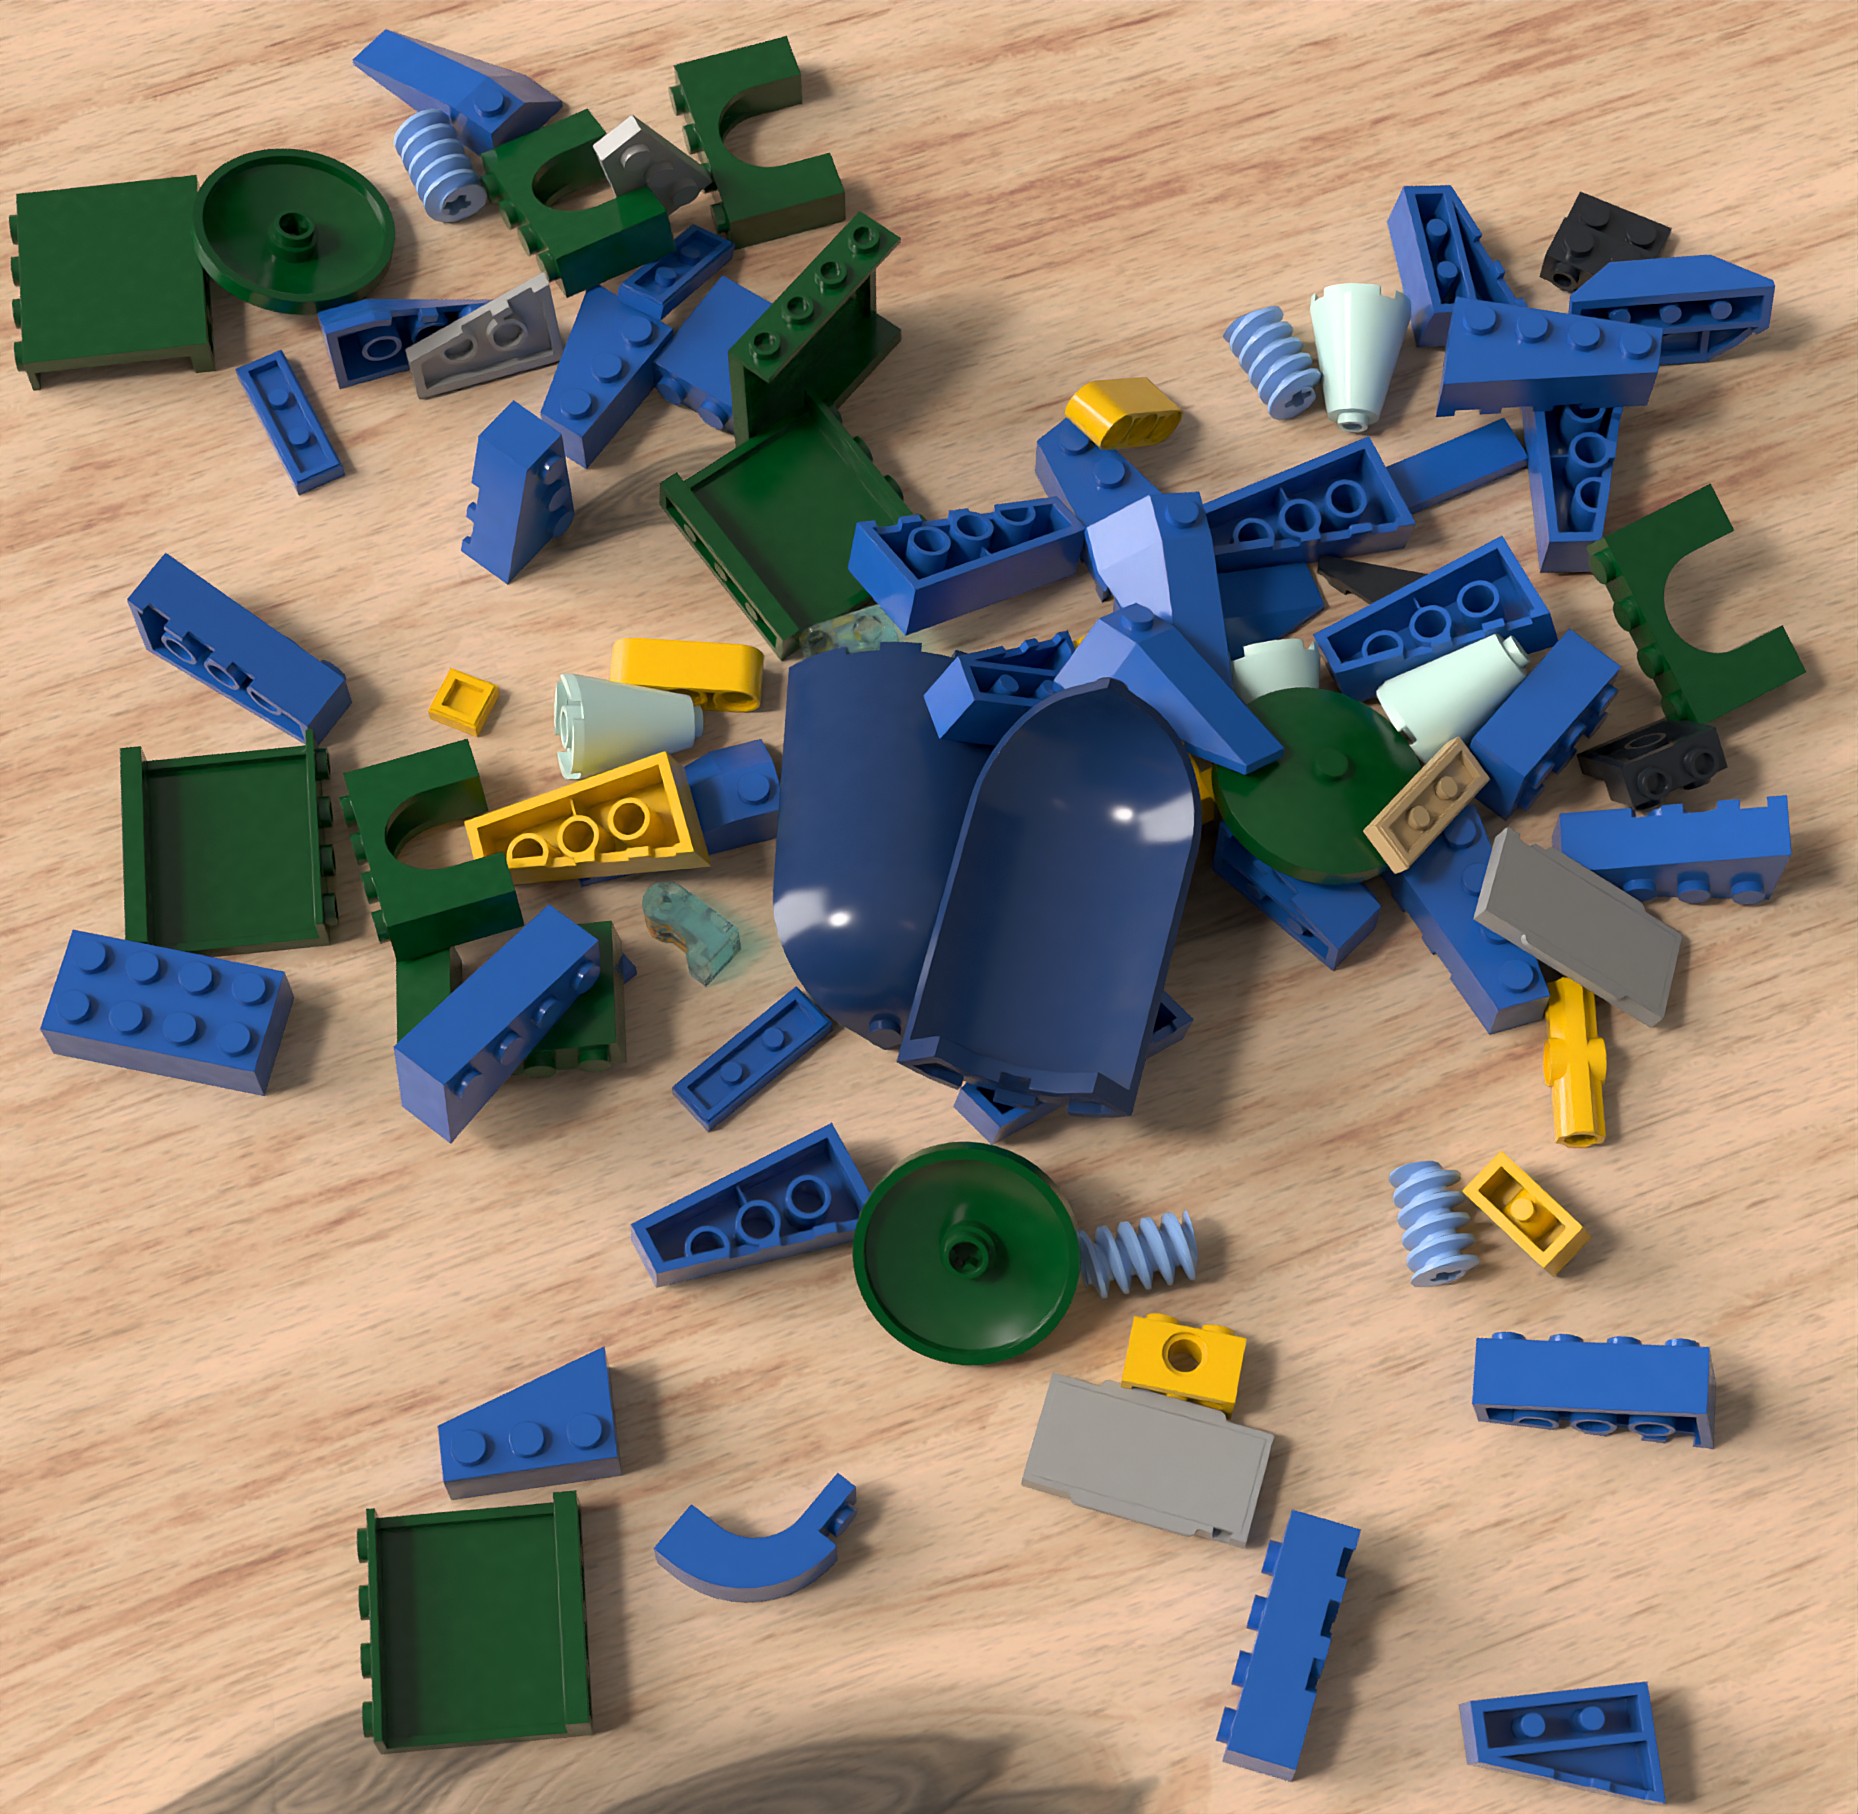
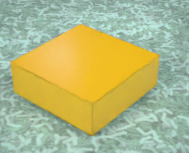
(463, 702)

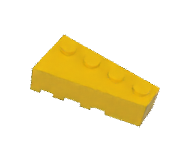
(599, 827)

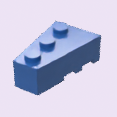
(1441, 259)
(1087, 480)
(521, 492)
(995, 687)

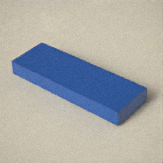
(672, 278)
(290, 422)
(1458, 465)
(752, 1059)

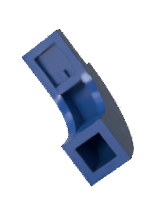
(758, 1568)

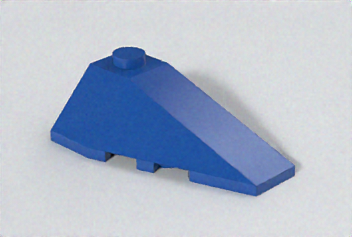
(481, 99)
(371, 335)
(1165, 560)
(1265, 604)
(1177, 683)
(733, 797)

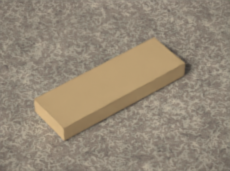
(1426, 805)

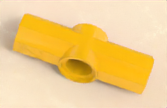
(1574, 1064)

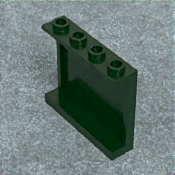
(109, 277)
(815, 332)
(783, 520)
(228, 850)
(475, 1626)

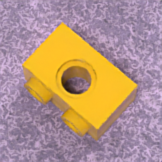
(1527, 1213)
(1212, 1346)

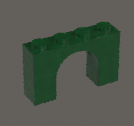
(753, 200)
(578, 245)
(1635, 572)
(419, 906)
(585, 1036)

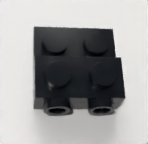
(1599, 235)
(1655, 760)

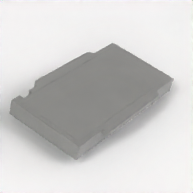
(1579, 925)
(1148, 1459)

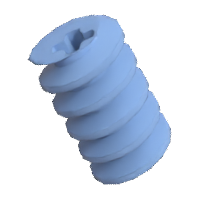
(439, 166)
(1274, 361)
(1431, 1223)
(1139, 1254)

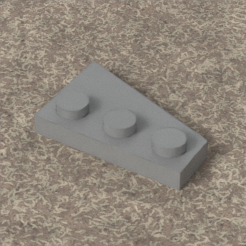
(640, 156)
(490, 342)

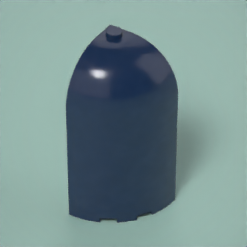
(866, 830)
(1061, 907)

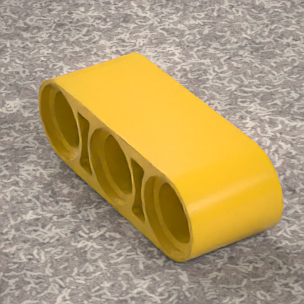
(1123, 413)
(711, 673)

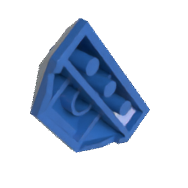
(1695, 299)

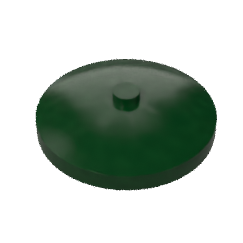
(292, 231)
(1318, 798)
(967, 1253)

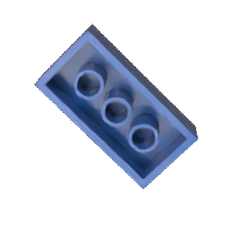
(168, 1012)

